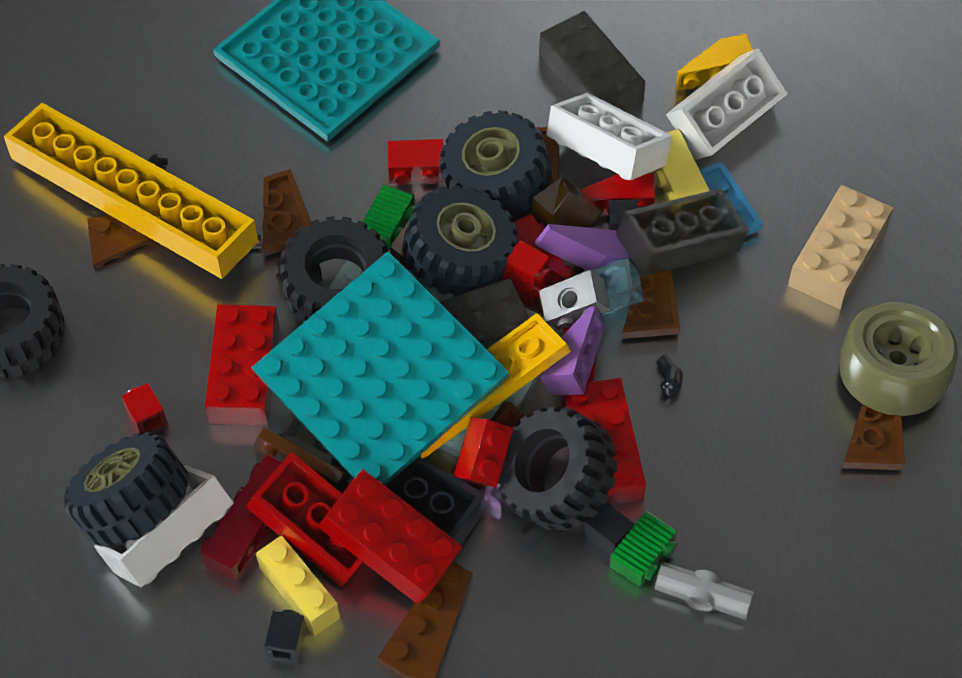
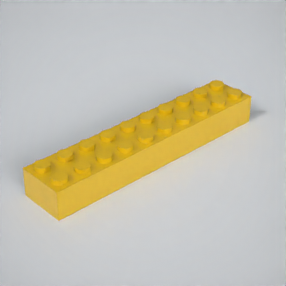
(132, 190)

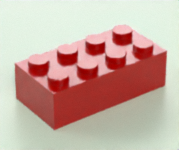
(239, 341)
(607, 406)
(293, 506)
(390, 536)

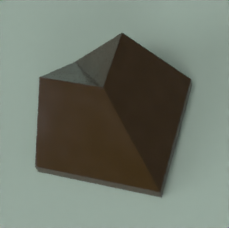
(564, 205)

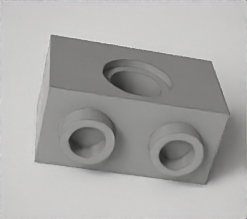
(559, 299)

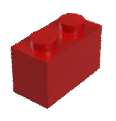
(414, 161)
(528, 272)
(483, 452)

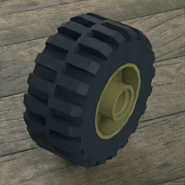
(498, 157)
(459, 240)
(126, 489)

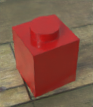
(144, 409)

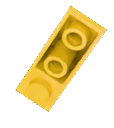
(712, 61)

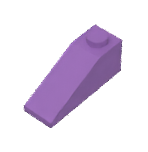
(582, 246)
(572, 371)

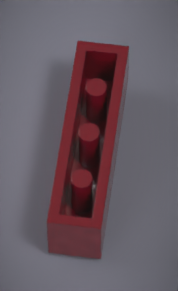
(239, 530)

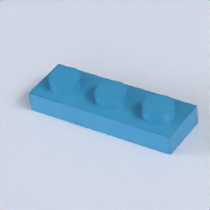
(718, 177)

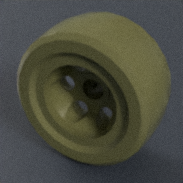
(896, 378)

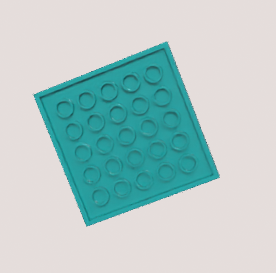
(326, 56)
(380, 372)

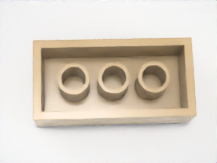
(840, 247)

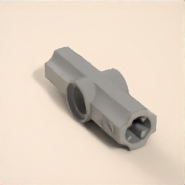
(704, 590)

